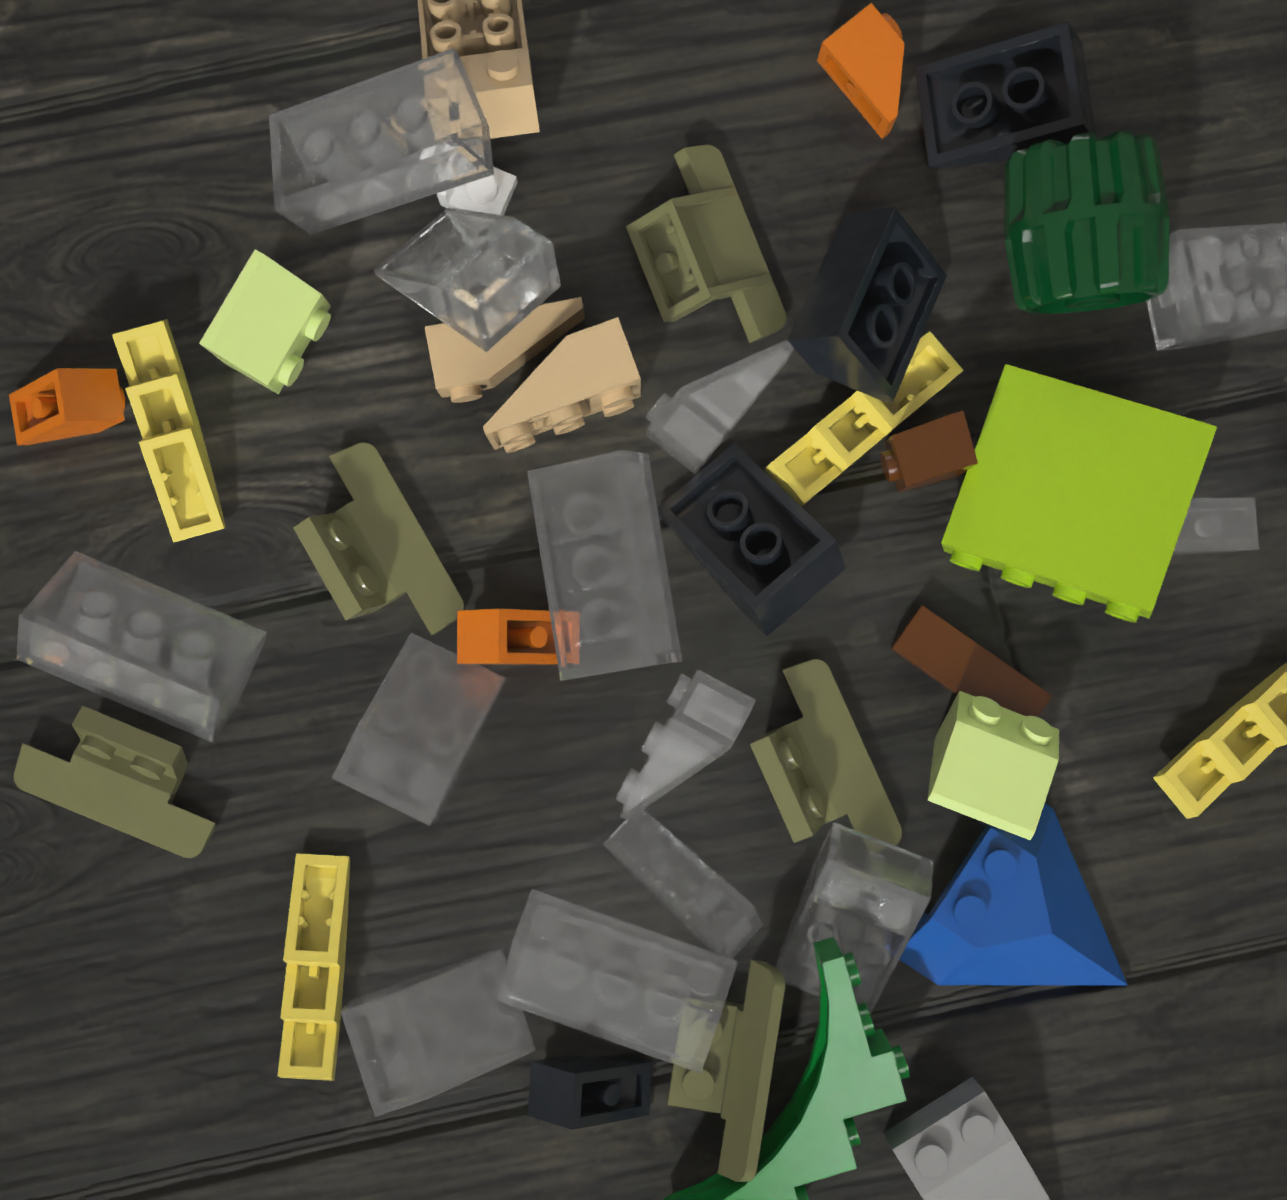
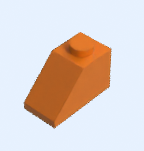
(867, 65)
(67, 405)
(505, 637)

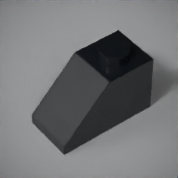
(589, 1090)

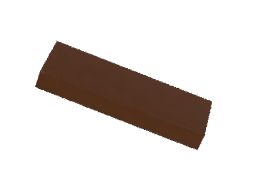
(965, 665)

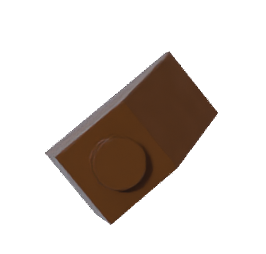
(929, 453)

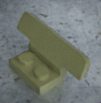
(706, 249)
(377, 547)
(820, 763)
(120, 781)
(738, 1071)

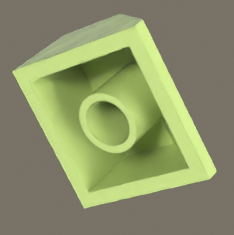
(267, 323)
(993, 764)

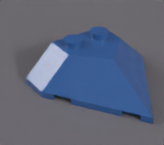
(1015, 917)

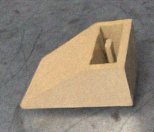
(493, 52)
(577, 379)

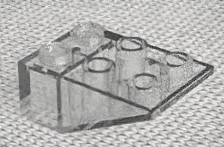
(475, 272)
(1222, 286)
(419, 730)
(697, 732)
(865, 899)
(434, 1032)

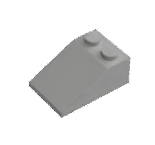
(963, 1150)

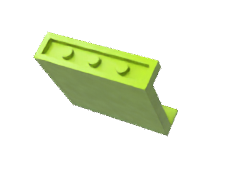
(1077, 492)

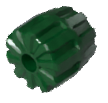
(1086, 223)

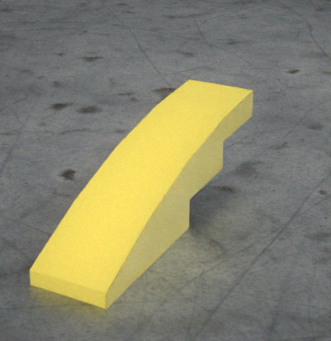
(860, 425)
(169, 430)
(1228, 747)
(314, 967)

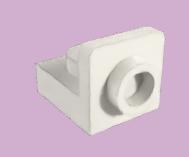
(483, 195)

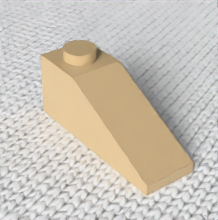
(465, 369)

